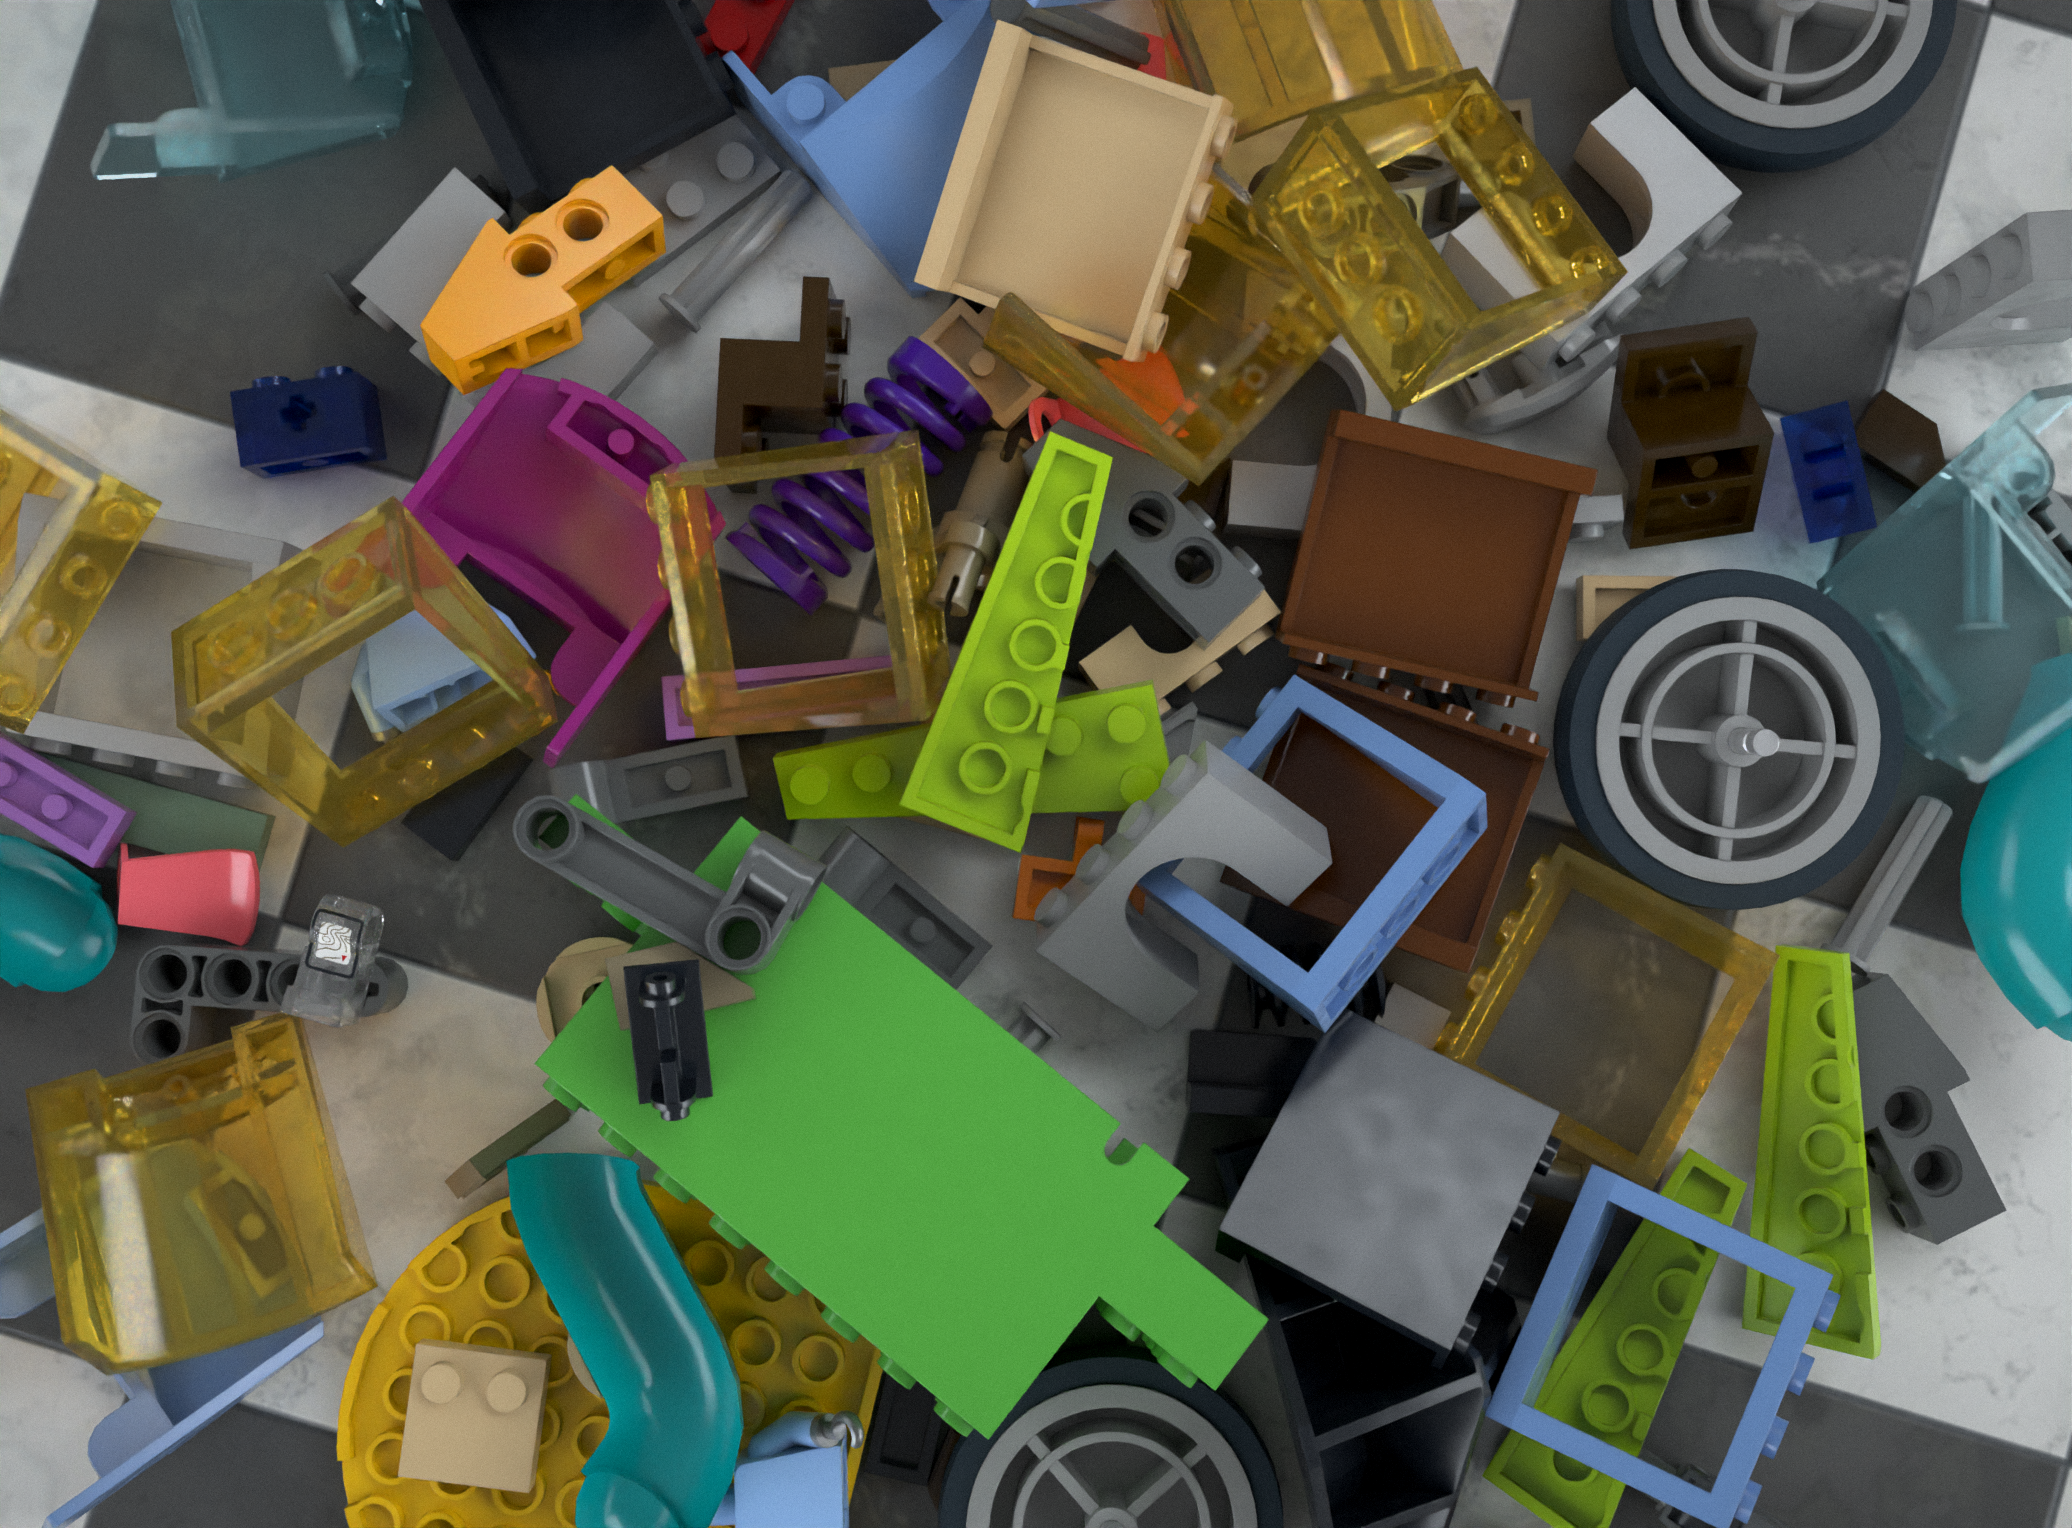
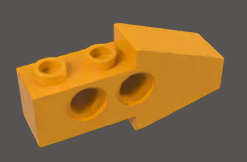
(503, 319)

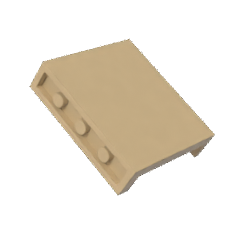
(1076, 191)

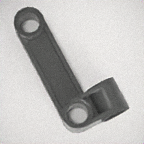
(768, 887)

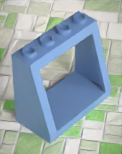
(1393, 903)
(1556, 1302)

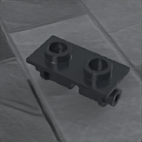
(668, 1035)

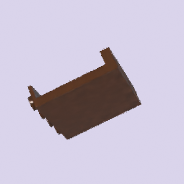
(1429, 556)
(1377, 816)

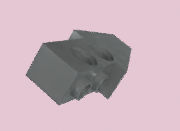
(1145, 482)
(1908, 1058)

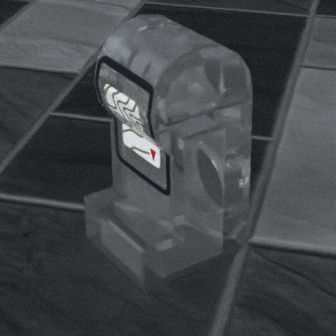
(336, 962)

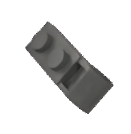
(657, 780)
(902, 908)

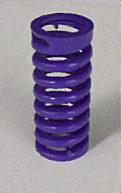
(782, 564)

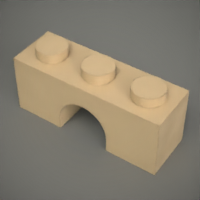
(1129, 660)

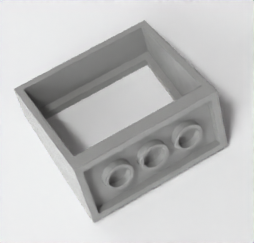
(121, 744)

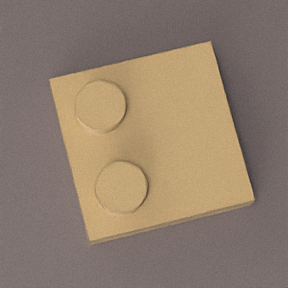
(475, 1415)

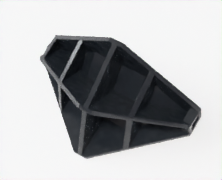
(1367, 1412)

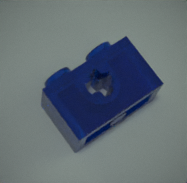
(342, 433)
(1827, 472)

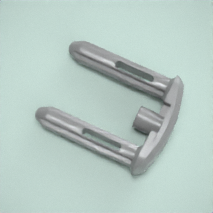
(1542, 391)

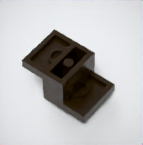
(783, 383)
(1688, 432)

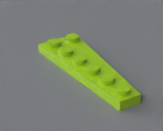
(1001, 698)
(1098, 758)
(1813, 1152)
(1620, 1357)

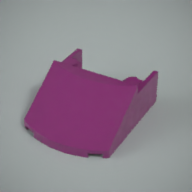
(553, 507)

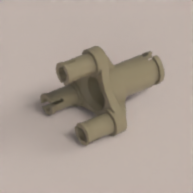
(975, 532)

